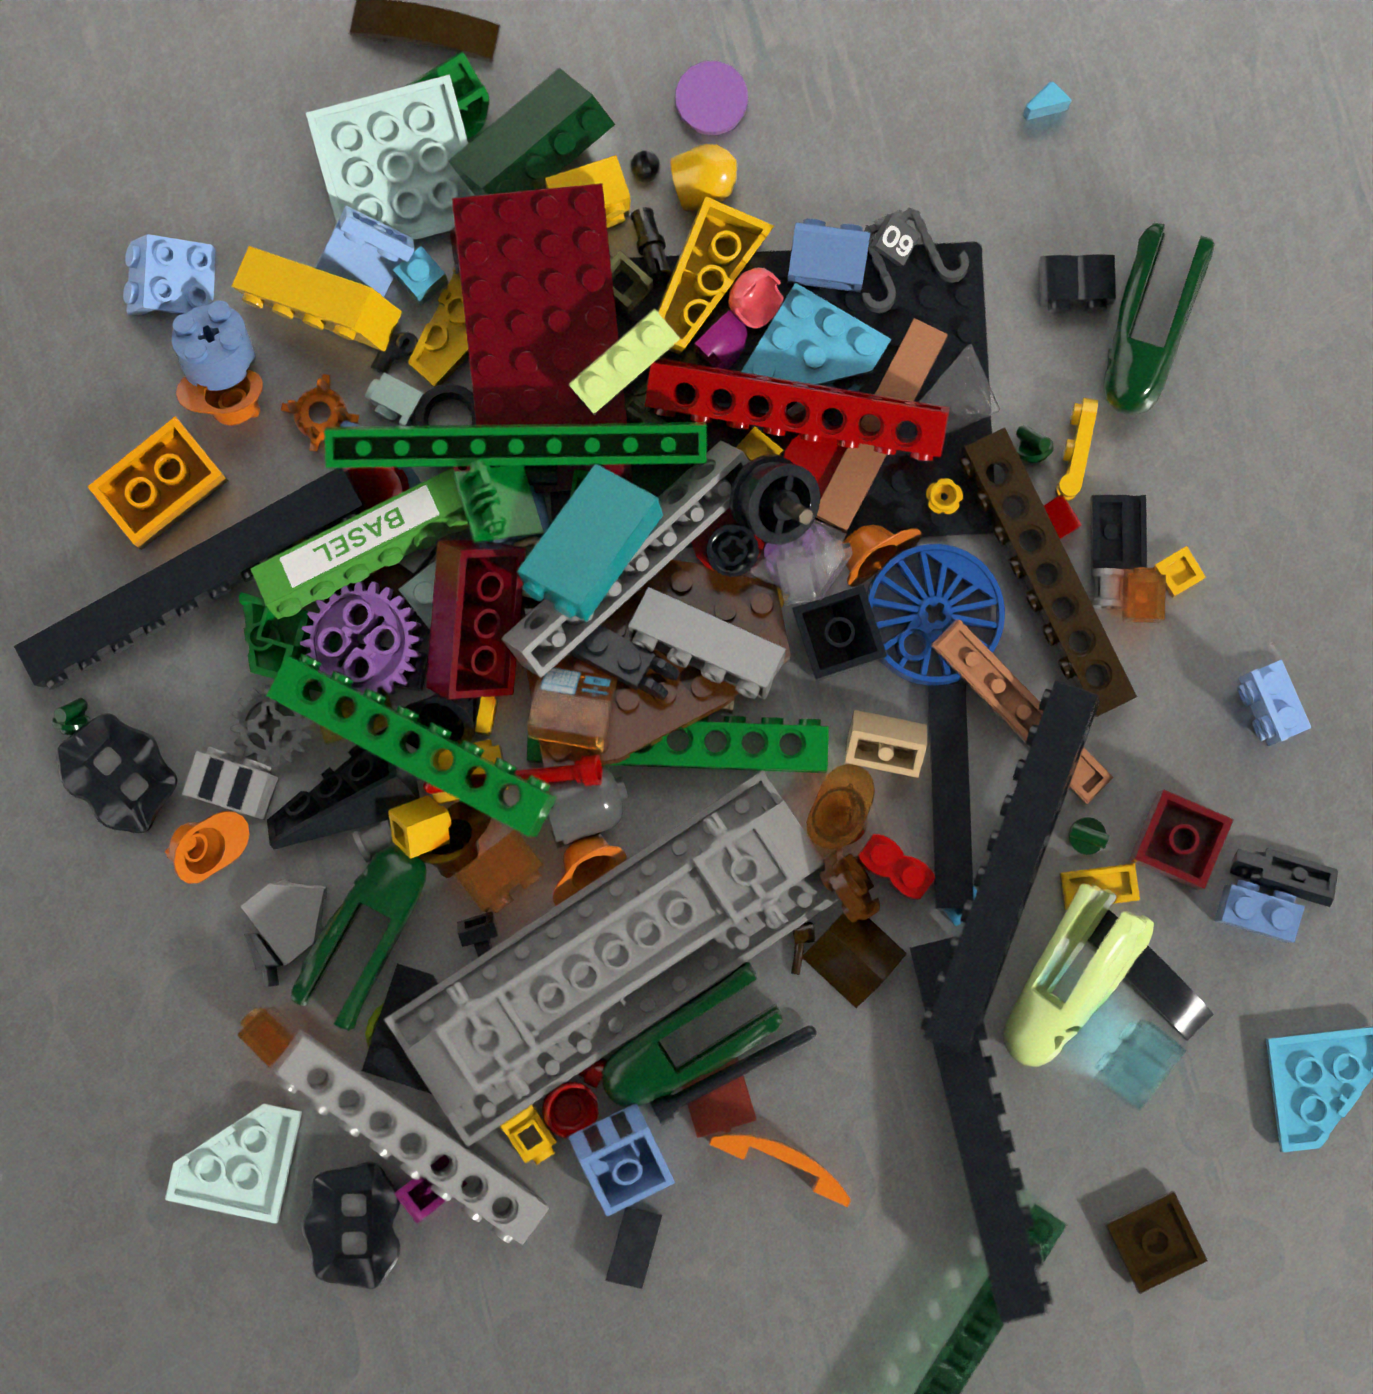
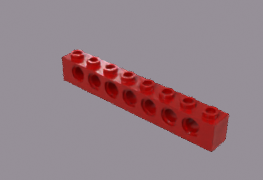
(664, 398)

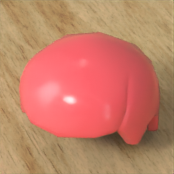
(755, 297)

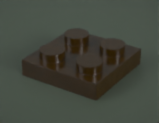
(1156, 1242)

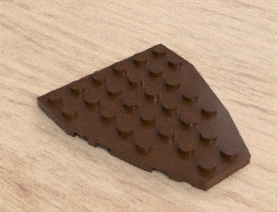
(642, 718)

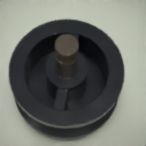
(775, 499)

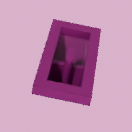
(418, 1196)

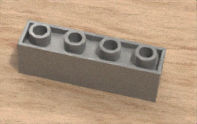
(706, 644)

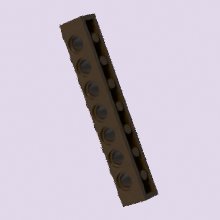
(999, 450)

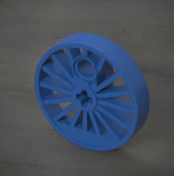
(965, 568)

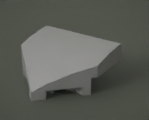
(287, 916)

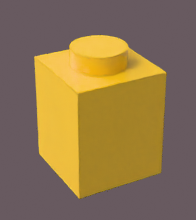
(419, 826)

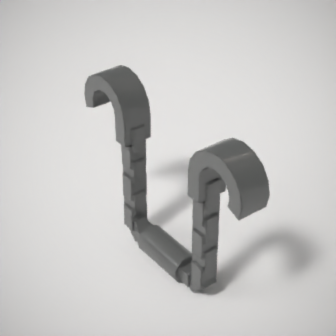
(943, 273)

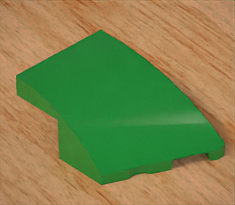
(276, 638)

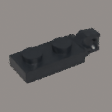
(1287, 874)

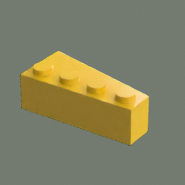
(316, 298)

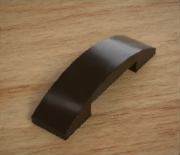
(425, 26)

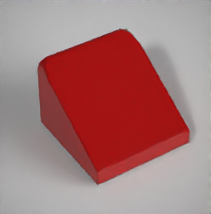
(1062, 516)

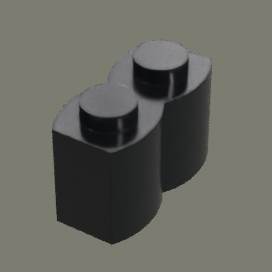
(1077, 281)

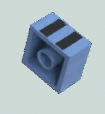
(621, 1159)

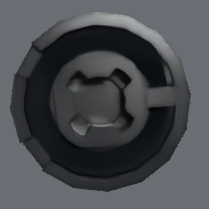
(732, 550)

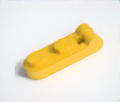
(1077, 449)

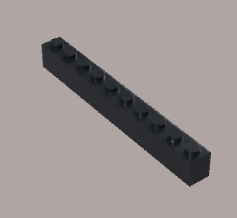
(187, 580)
(1011, 868)
(987, 1160)

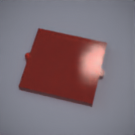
(723, 1107)

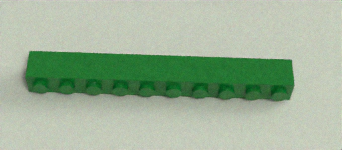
(515, 444)

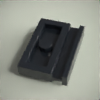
(1118, 531)

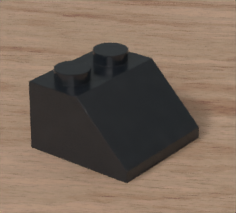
(839, 632)

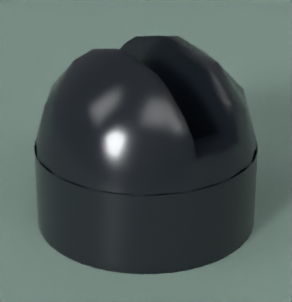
(637, 166)

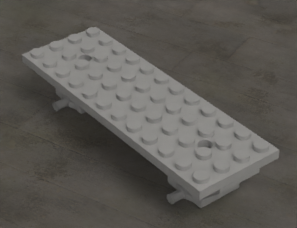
(613, 958)

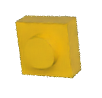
(758, 444)

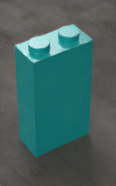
(590, 543)

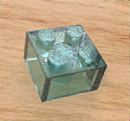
(1138, 1063)

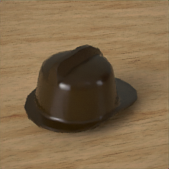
(465, 830)

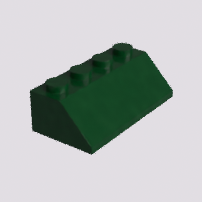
(533, 138)

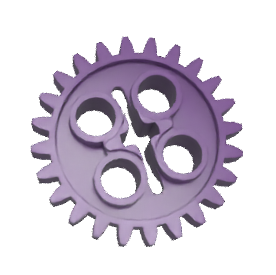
(338, 617)

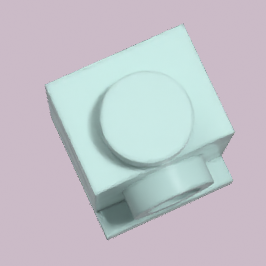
(394, 399)

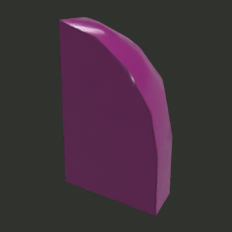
(723, 342)

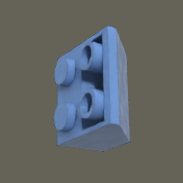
(828, 255)

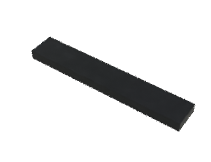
(950, 796)

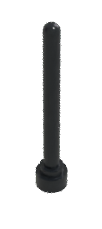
(668, 1105)

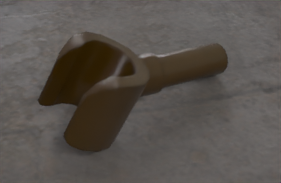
(802, 934)

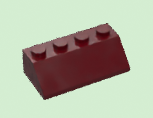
(472, 609)

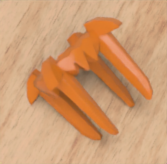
(302, 408)

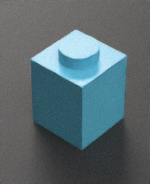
(421, 276)

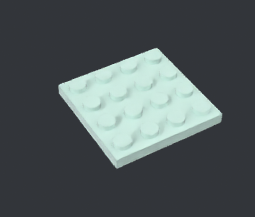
(393, 155)

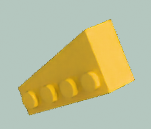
(709, 263)

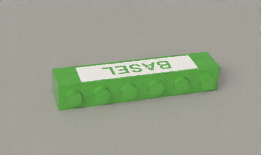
(361, 545)

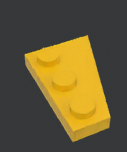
(444, 339)

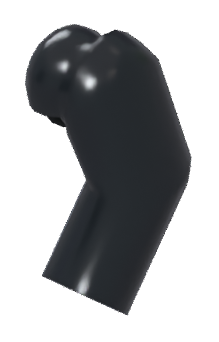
(399, 346)

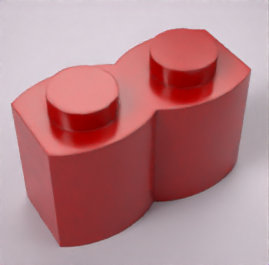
(904, 873)

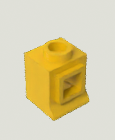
(522, 1121)

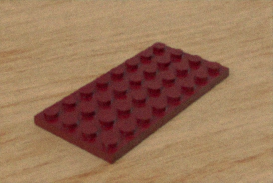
(537, 307)

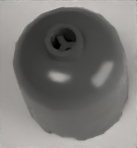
(585, 810)

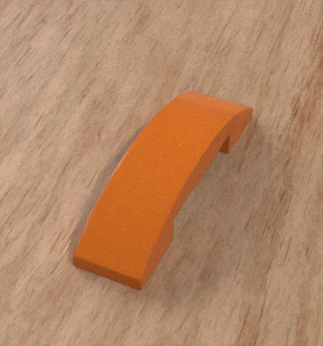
(739, 1143)

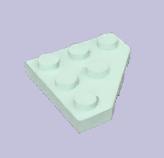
(241, 1167)

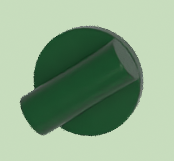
(1033, 445)
(71, 717)
(1088, 836)

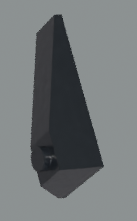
(346, 799)

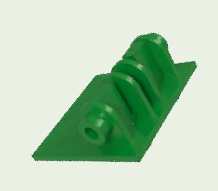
(497, 502)

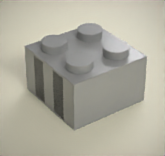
(231, 785)

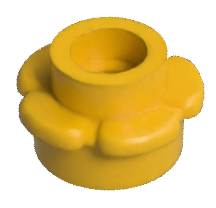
(948, 487)

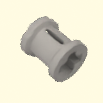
(1107, 588)
(373, 840)

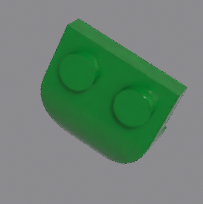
(468, 89)

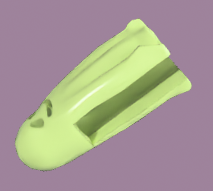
(1042, 1021)

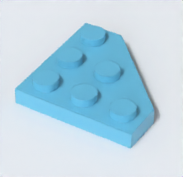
(815, 342)
(1317, 1082)

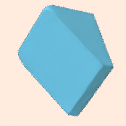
(1047, 101)

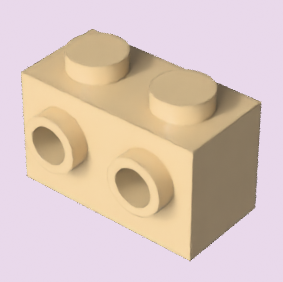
(886, 743)

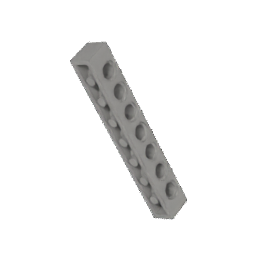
(687, 510)
(525, 1206)

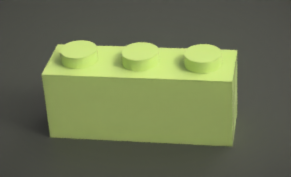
(624, 361)

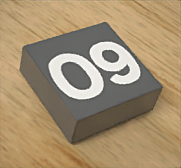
(895, 239)

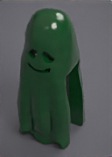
(1134, 367)
(387, 885)
(646, 1071)

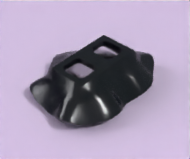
(103, 792)
(326, 1224)

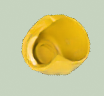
(703, 173)

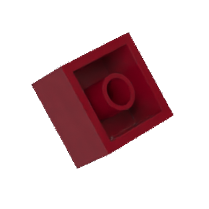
(1181, 839)

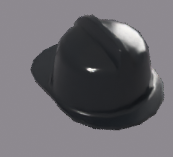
(451, 714)

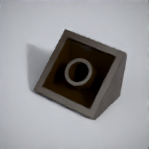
(854, 957)

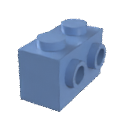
(1259, 913)

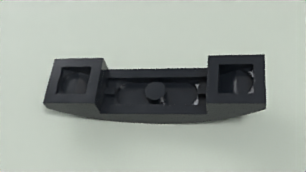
(1160, 985)

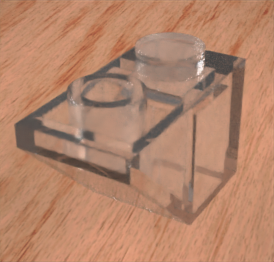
(811, 573)

